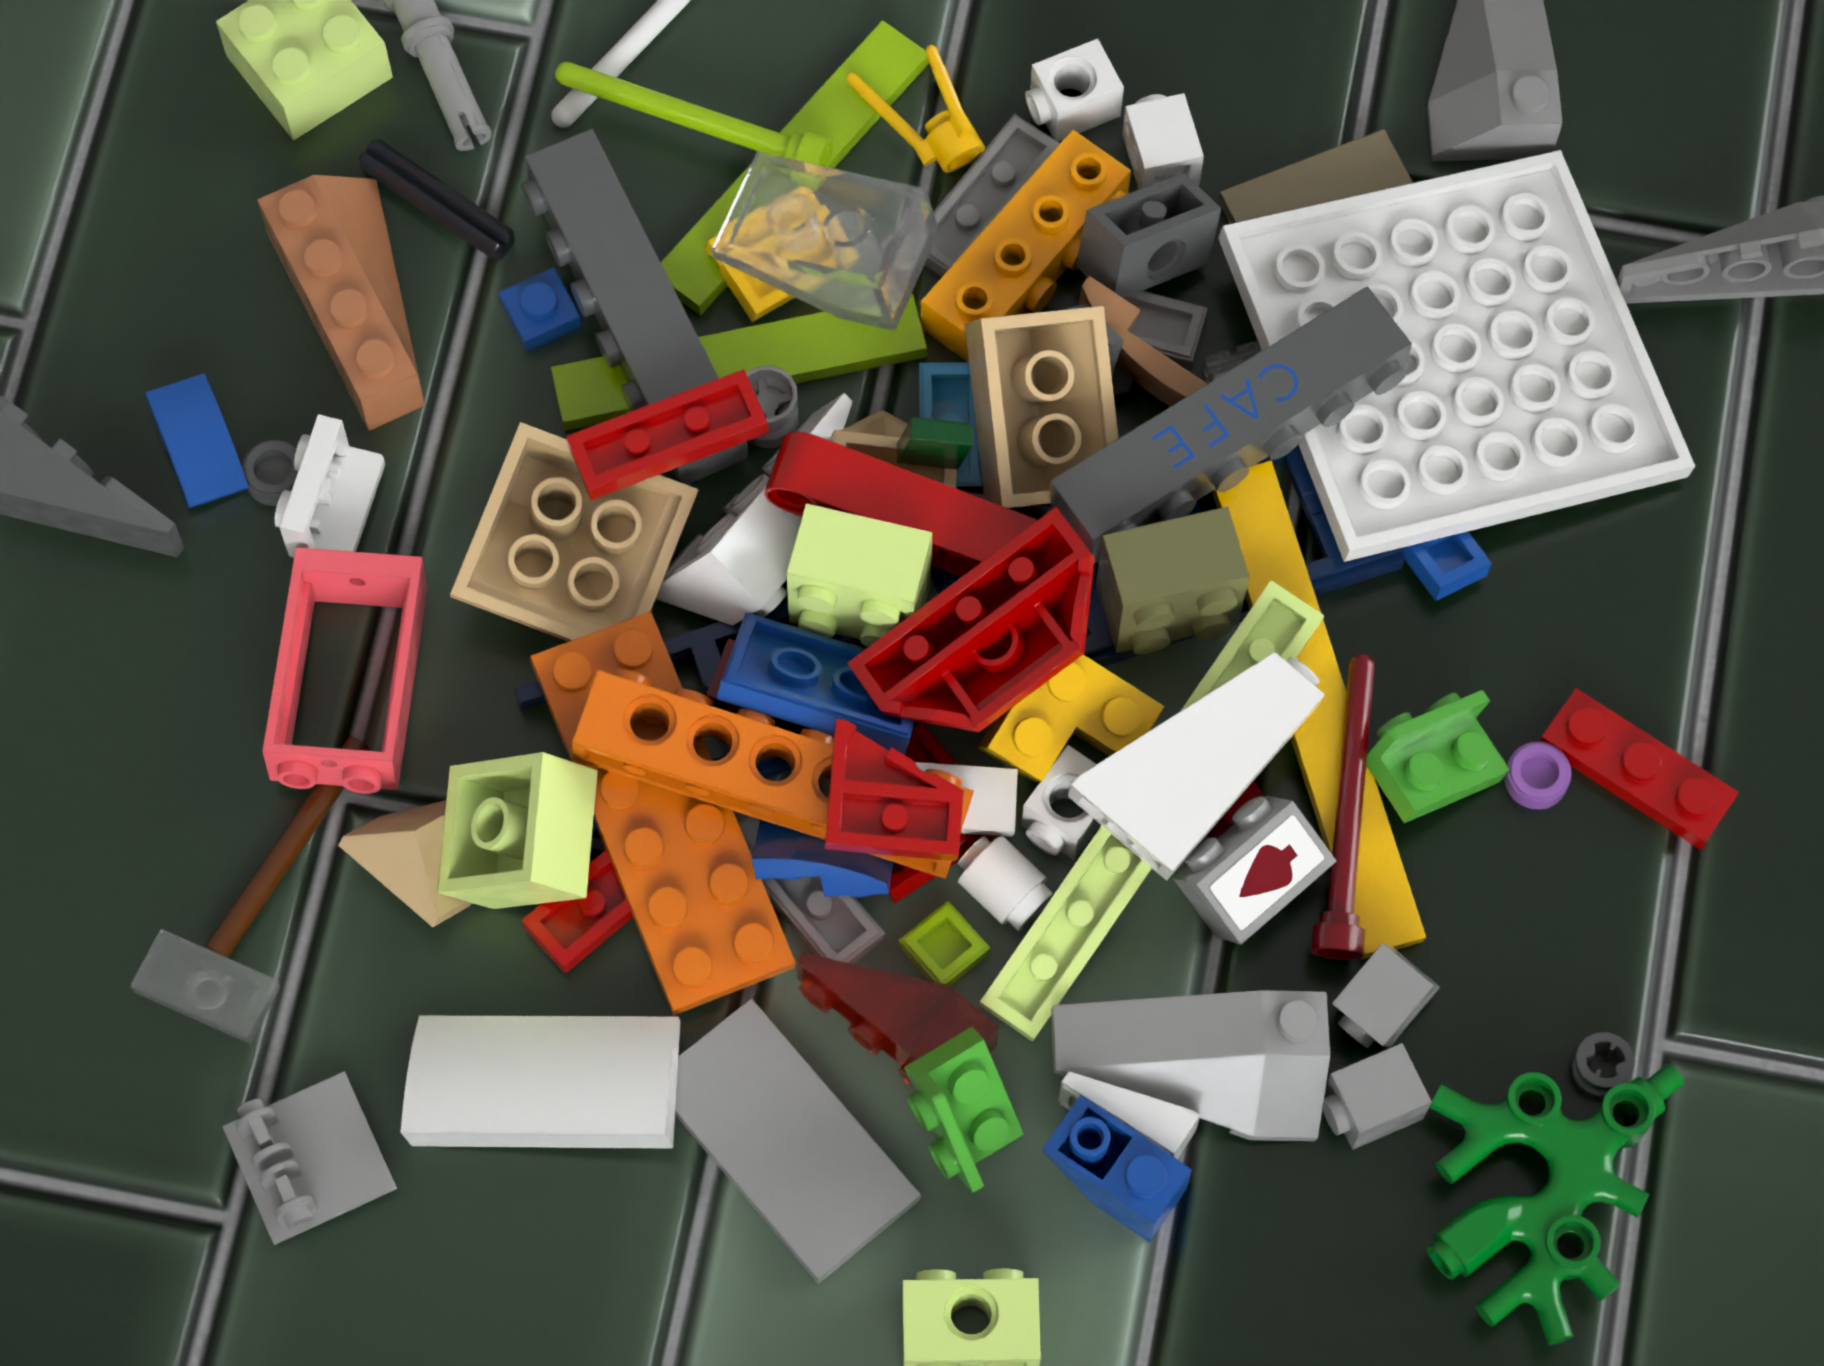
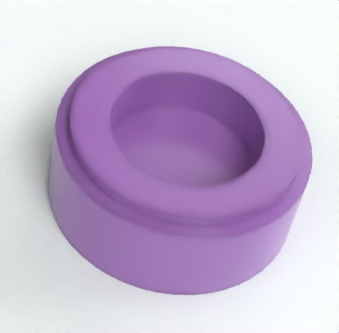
(1538, 775)

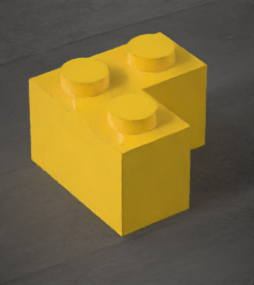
(1077, 701)

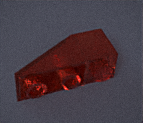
(891, 1009)

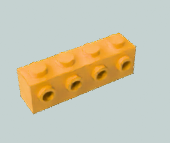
(1026, 244)

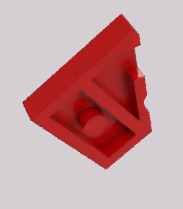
(887, 803)

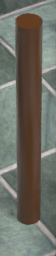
(277, 863)

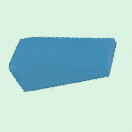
(948, 396)

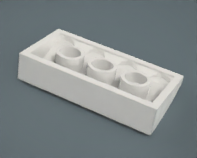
(542, 1081)

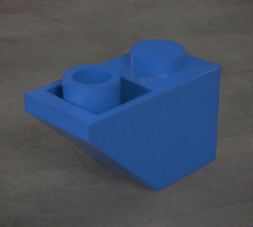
(1117, 1168)

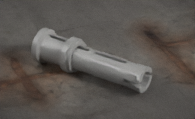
(430, 39)

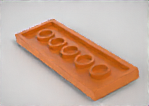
(672, 854)

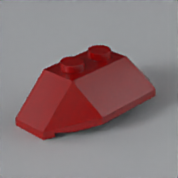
(987, 633)

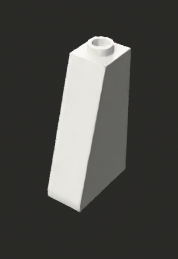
(1192, 768)

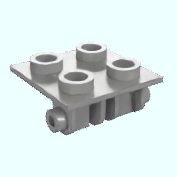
(308, 1157)

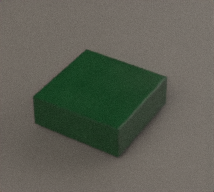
(935, 443)

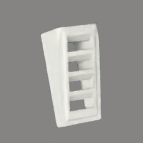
(1156, 1120)

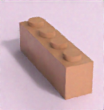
(345, 273)

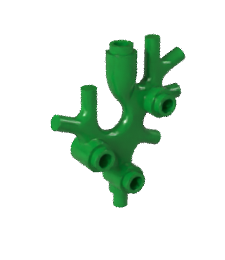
(1579, 1174)

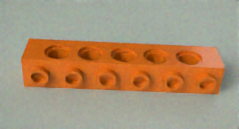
(732, 782)

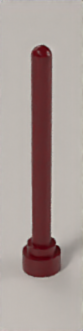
(1339, 930)

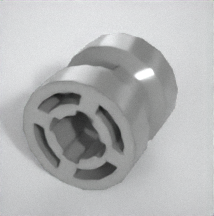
(778, 394)

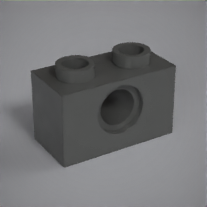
(1149, 236)

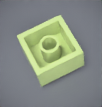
(305, 57)
(856, 574)
(517, 831)

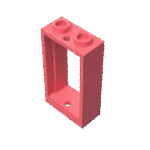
(356, 580)

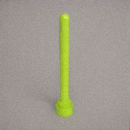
(808, 148)

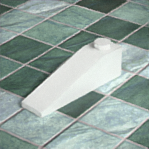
(747, 552)

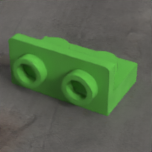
(1435, 756)
(962, 1105)

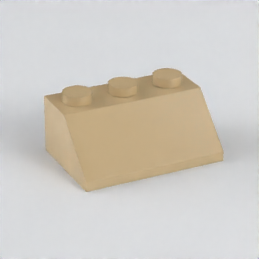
(1039, 398)

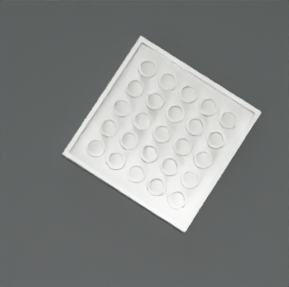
(1519, 362)

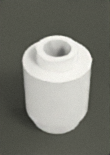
(1004, 882)

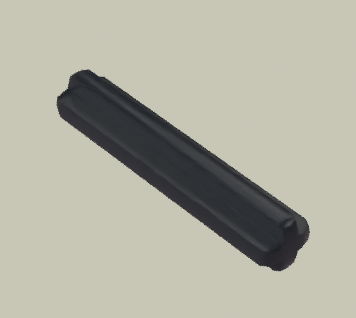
(437, 199)

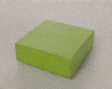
(944, 946)

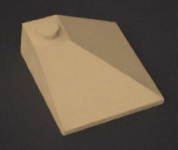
(566, 559)

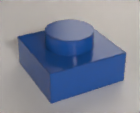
(540, 309)
(1447, 563)

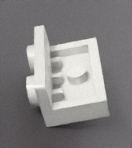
(330, 491)

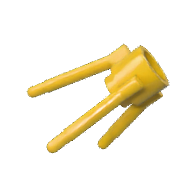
(950, 133)

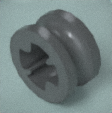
(1613, 1045)

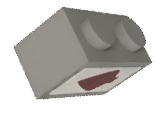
(1253, 867)

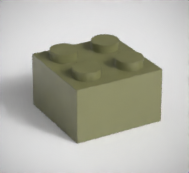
(1172, 581)

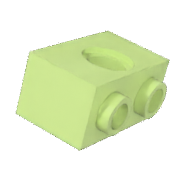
(1002, 1294)

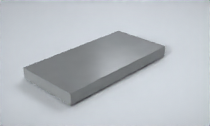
(788, 1142)

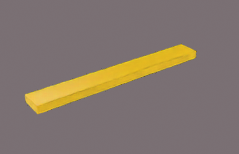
(1274, 554)

